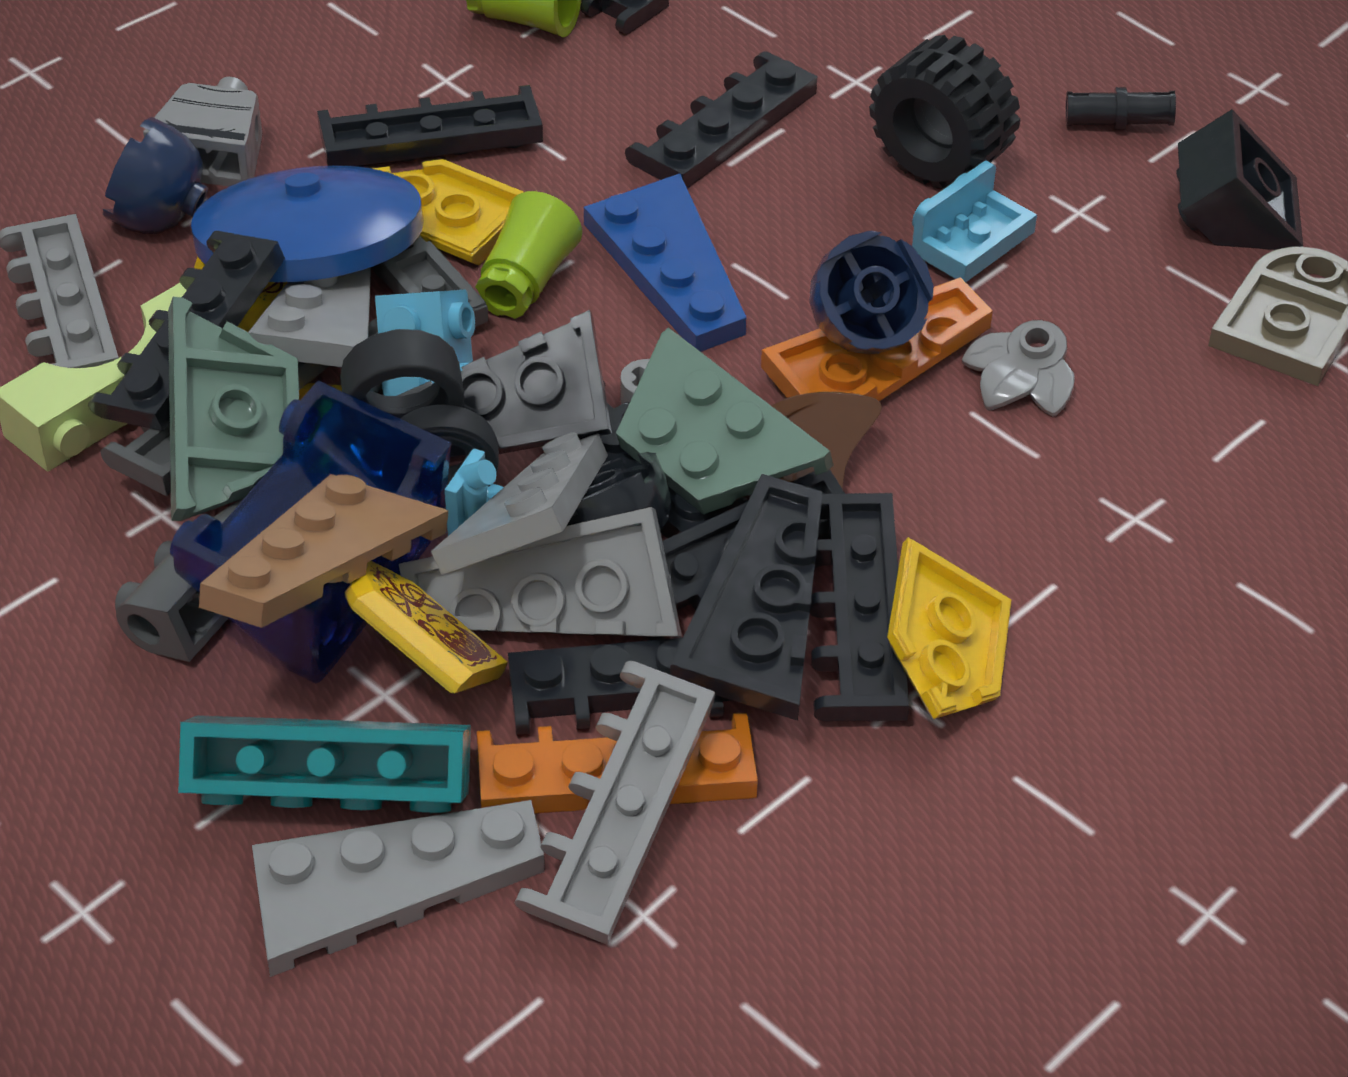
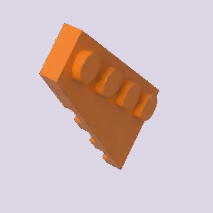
(818, 365)

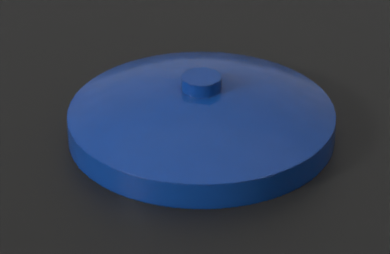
(322, 217)

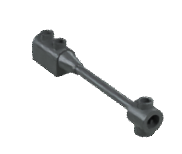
(165, 610)

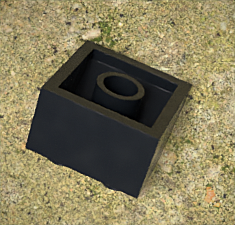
(1237, 188)

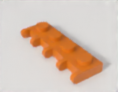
(541, 771)

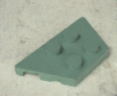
(222, 410)
(710, 429)

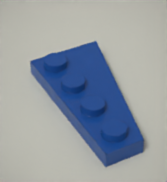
(671, 259)

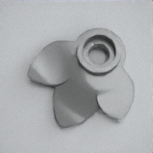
(1016, 369)

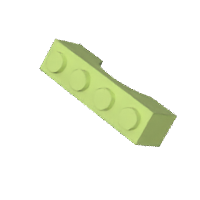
(48, 406)

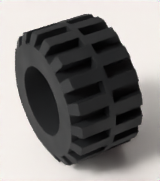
(944, 110)

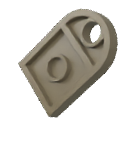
(1288, 316)

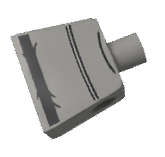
(221, 125)

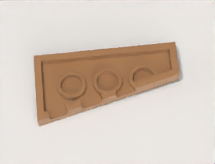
(317, 543)

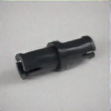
(1120, 108)

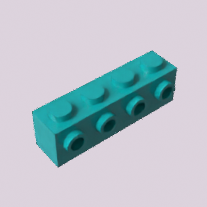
(324, 760)

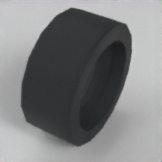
(403, 355)

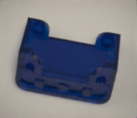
(322, 437)

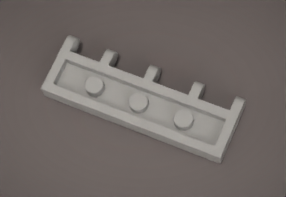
(64, 293)
(623, 805)

